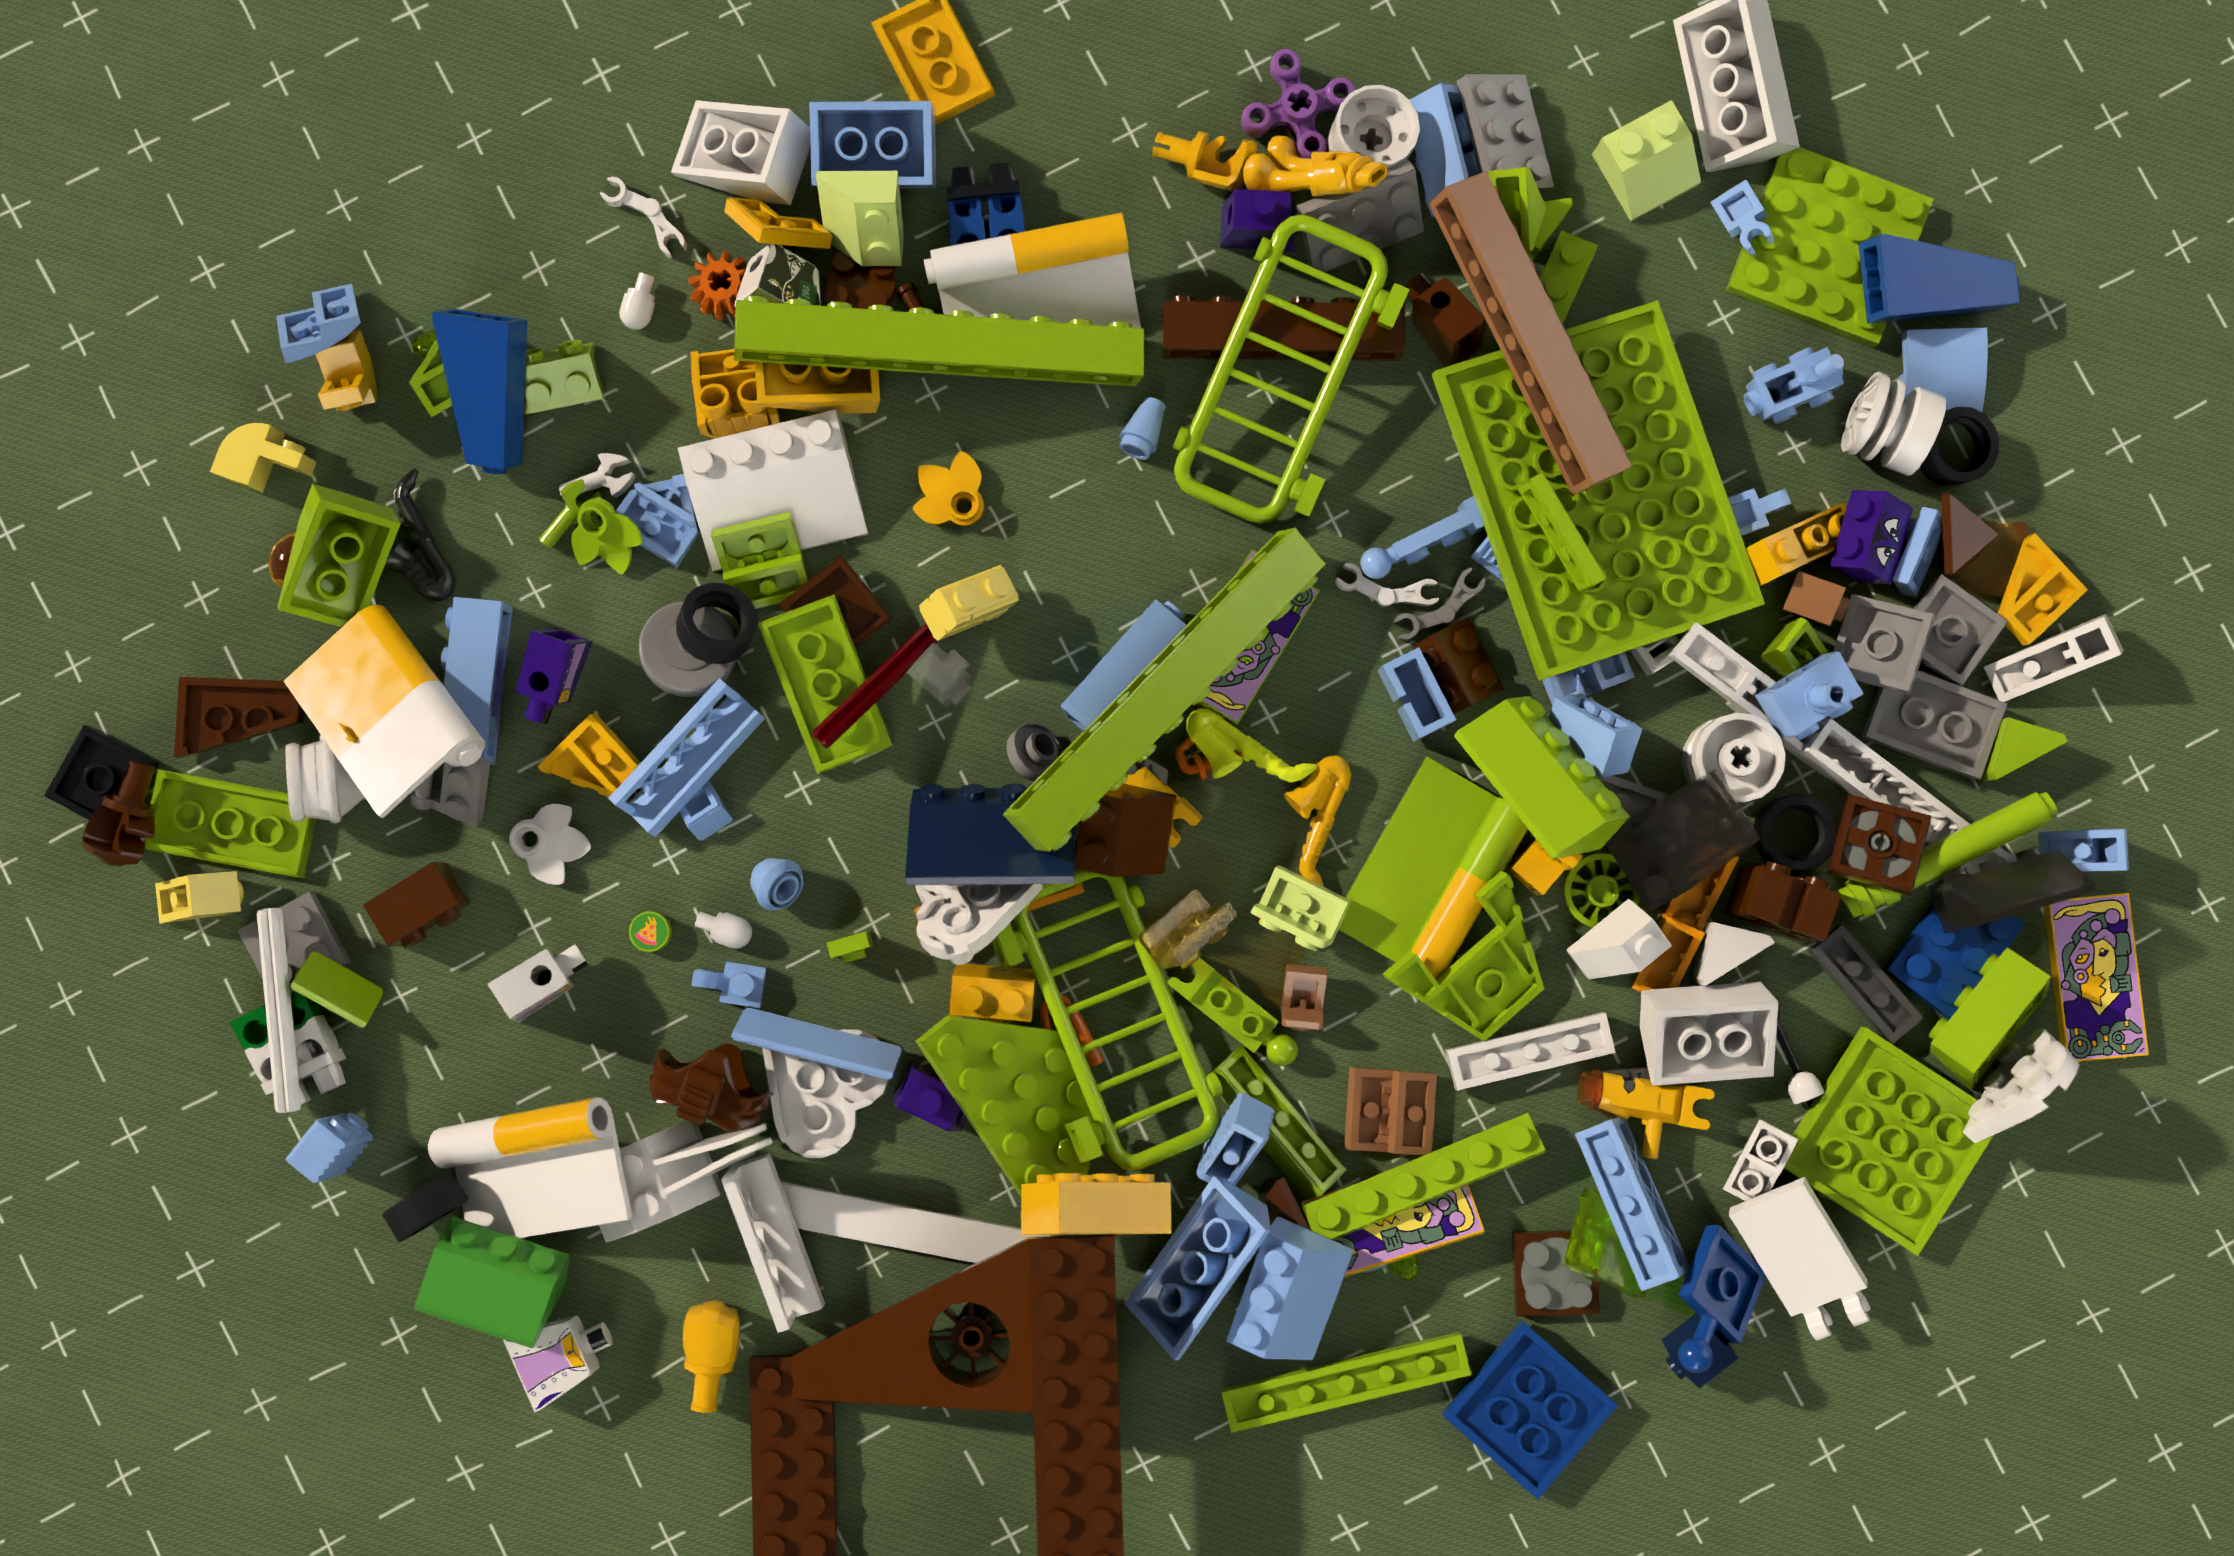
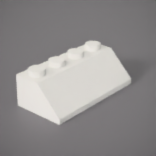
(1735, 83)

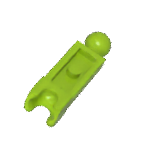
(1236, 1013)

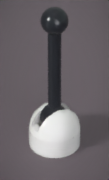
(1802, 1084)

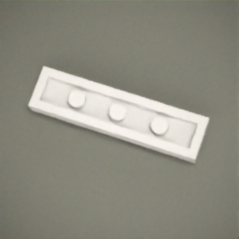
(1530, 1051)

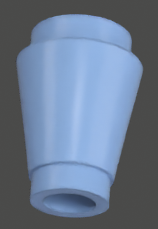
(1143, 429)

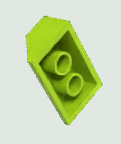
(1988, 1016)

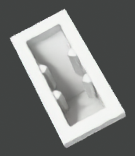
(1725, 949)

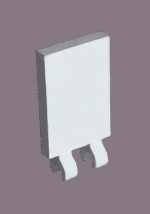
(1802, 1255)

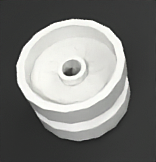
(1739, 735)

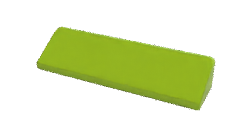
(1291, 1139)

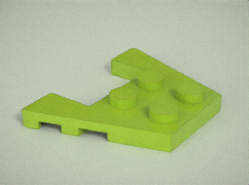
(1489, 979)

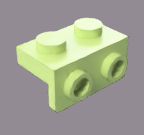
(1301, 909)

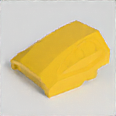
(727, 395)

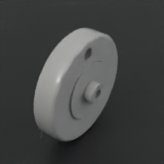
(670, 664)

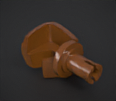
(123, 820)

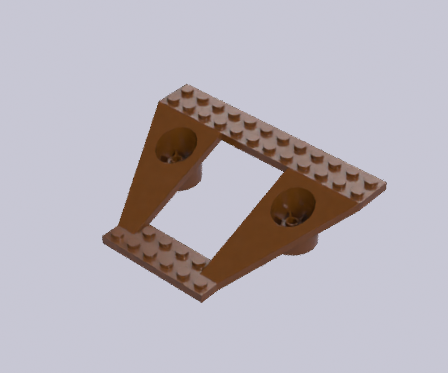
(1061, 1366)

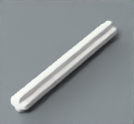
(278, 1010)

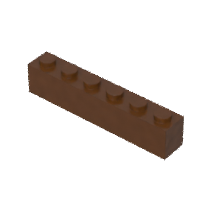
(1203, 327)

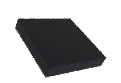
(91, 770)

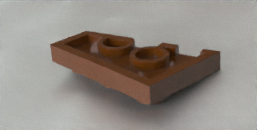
(230, 711)

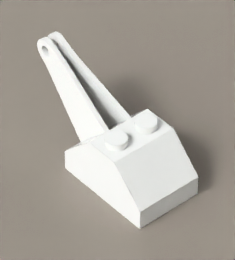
(674, 1174)

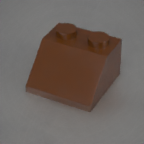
(1127, 833)

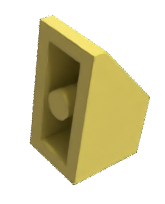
(199, 896)

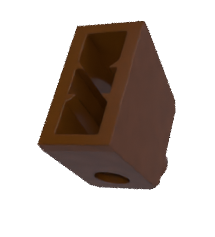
(1446, 319)

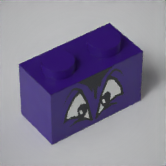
(1871, 536)

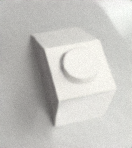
(1619, 943)

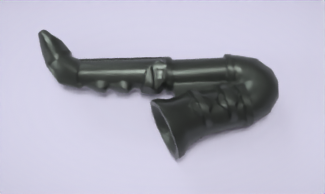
(425, 566)

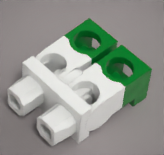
(314, 1042)

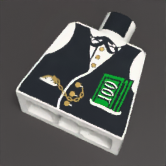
(780, 276)

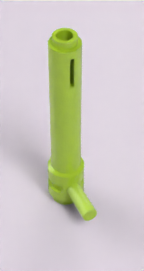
(1958, 850)

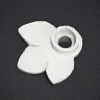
(554, 844)

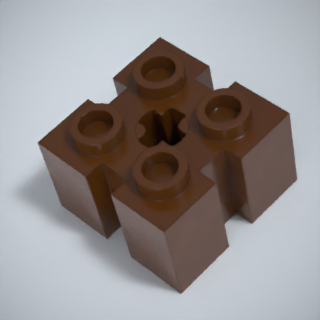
(1783, 902)

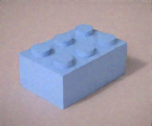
(875, 138)

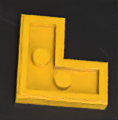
(771, 228)

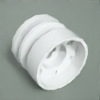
(1376, 118)
(1896, 425)

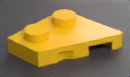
(2037, 591)
(591, 757)

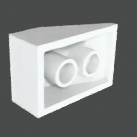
(744, 150)

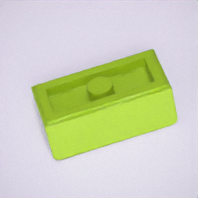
(337, 988)

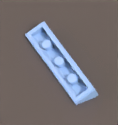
(817, 1043)

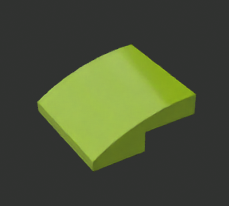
(761, 558)

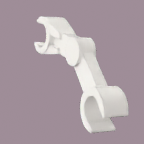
(651, 208)
(1387, 596)

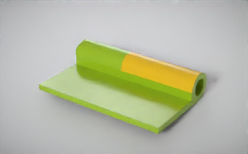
(1429, 865)

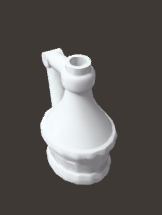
(318, 783)

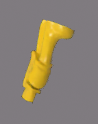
(1321, 174)

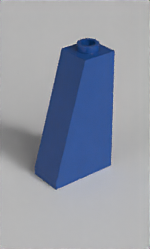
(1928, 280)
(486, 383)

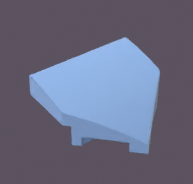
(663, 517)

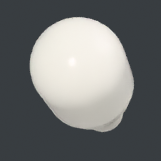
(638, 303)
(726, 929)

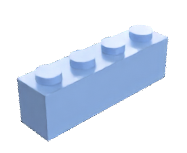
(477, 663)

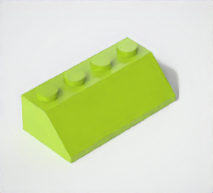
(1543, 777)

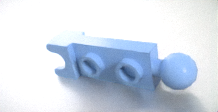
(1378, 562)

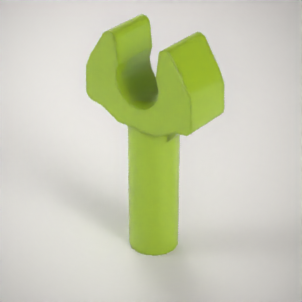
(567, 515)

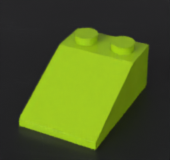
(337, 556)

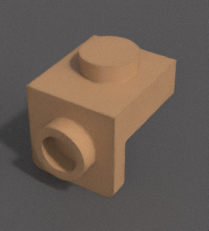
(1303, 997)

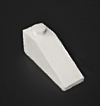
(2054, 658)

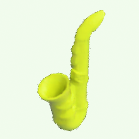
(1220, 739)

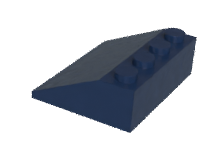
(967, 840)

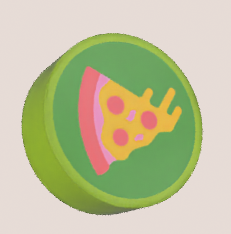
(650, 931)

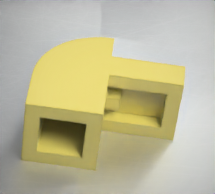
(251, 452)

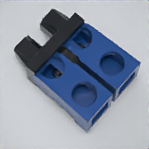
(984, 205)

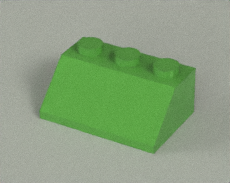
(493, 1282)

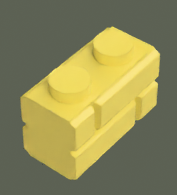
(968, 602)

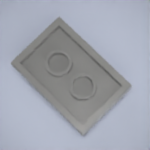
(1504, 125)
(1375, 214)
(1937, 724)

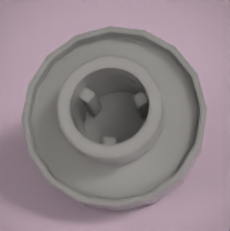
(1032, 750)

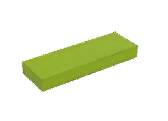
(1561, 532)

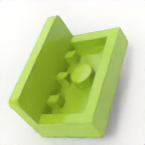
(561, 377)

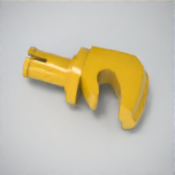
(1203, 160)
(710, 1349)

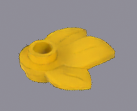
(947, 488)

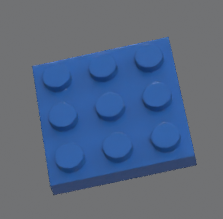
(1529, 1409)

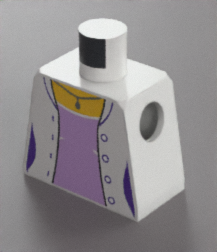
(519, 988)
(559, 1358)

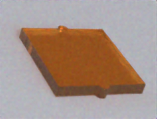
(1994, 566)

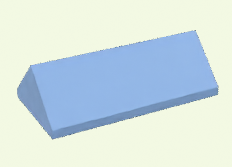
(1199, 1264)

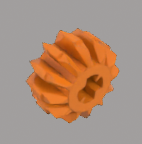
(705, 284)

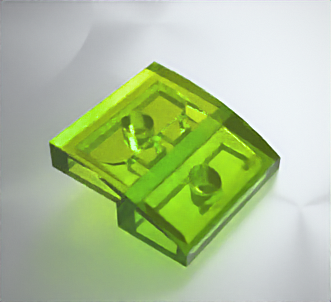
(1596, 1248)

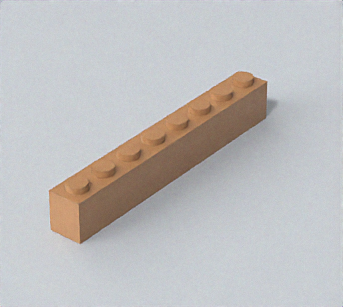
(1529, 333)

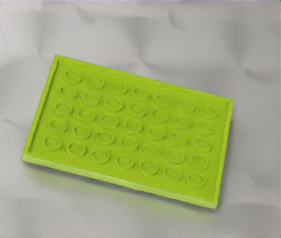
(1653, 529)

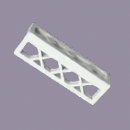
(772, 1240)

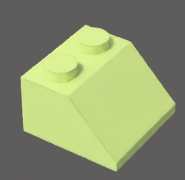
(1649, 160)
(863, 215)

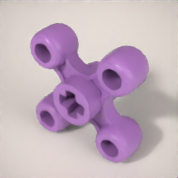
(1295, 93)

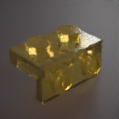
(1185, 929)

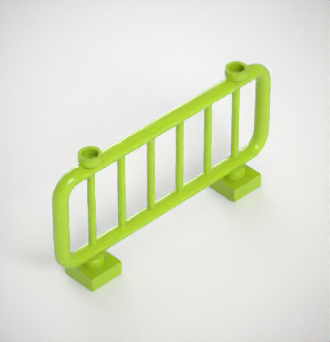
(1372, 299)
(1089, 1136)

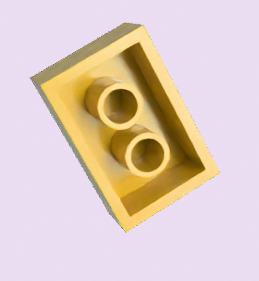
(1095, 1205)

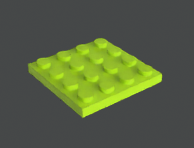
(1817, 221)
(1887, 1141)

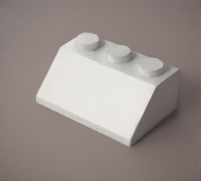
(1709, 1032)

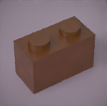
(417, 905)

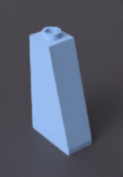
(1123, 662)

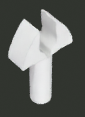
(601, 476)

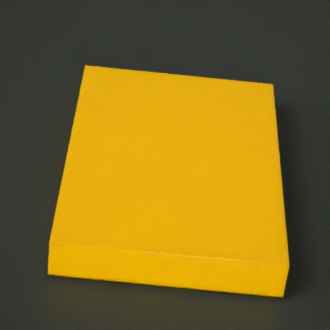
(933, 57)

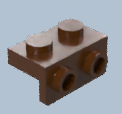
(1460, 665)

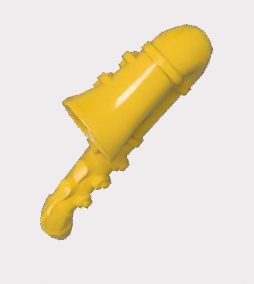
(1323, 792)

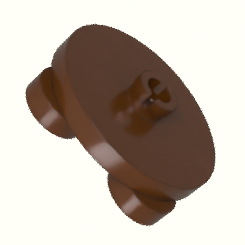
(859, 284)

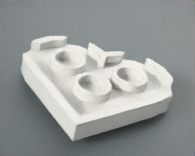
(966, 918)
(2020, 1084)
(817, 1101)

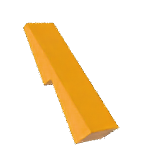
(1683, 927)

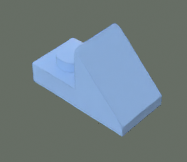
(2090, 848)

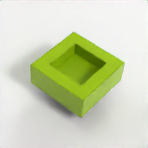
(851, 947)

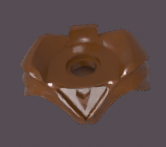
(709, 1088)

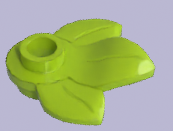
(606, 539)

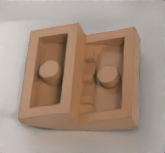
(1390, 1111)

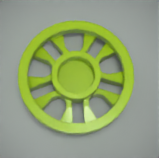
(1598, 891)

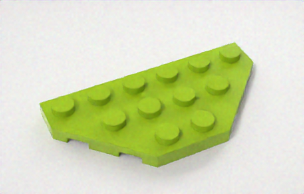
(1013, 1091)

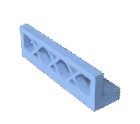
(690, 759)
(1633, 1203)

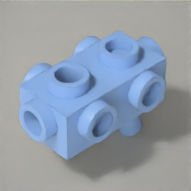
(1805, 379)

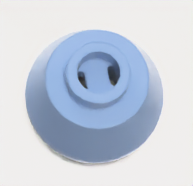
(776, 883)

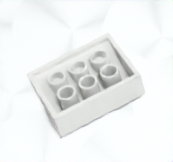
(773, 471)

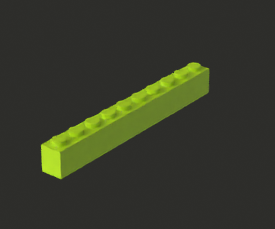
(937, 342)
(1164, 690)

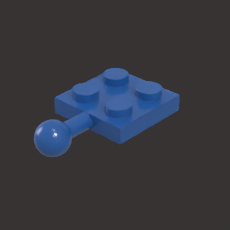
(1722, 1291)

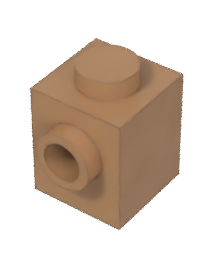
(1816, 600)

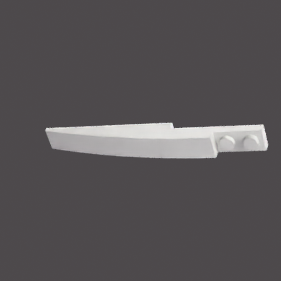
(1828, 750)

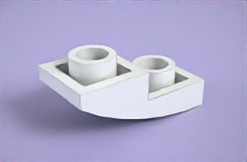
(1760, 1161)

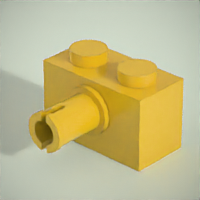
(993, 993)

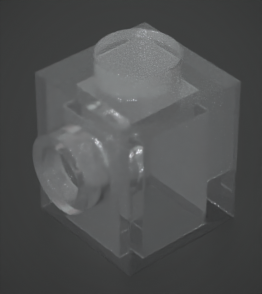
(942, 675)

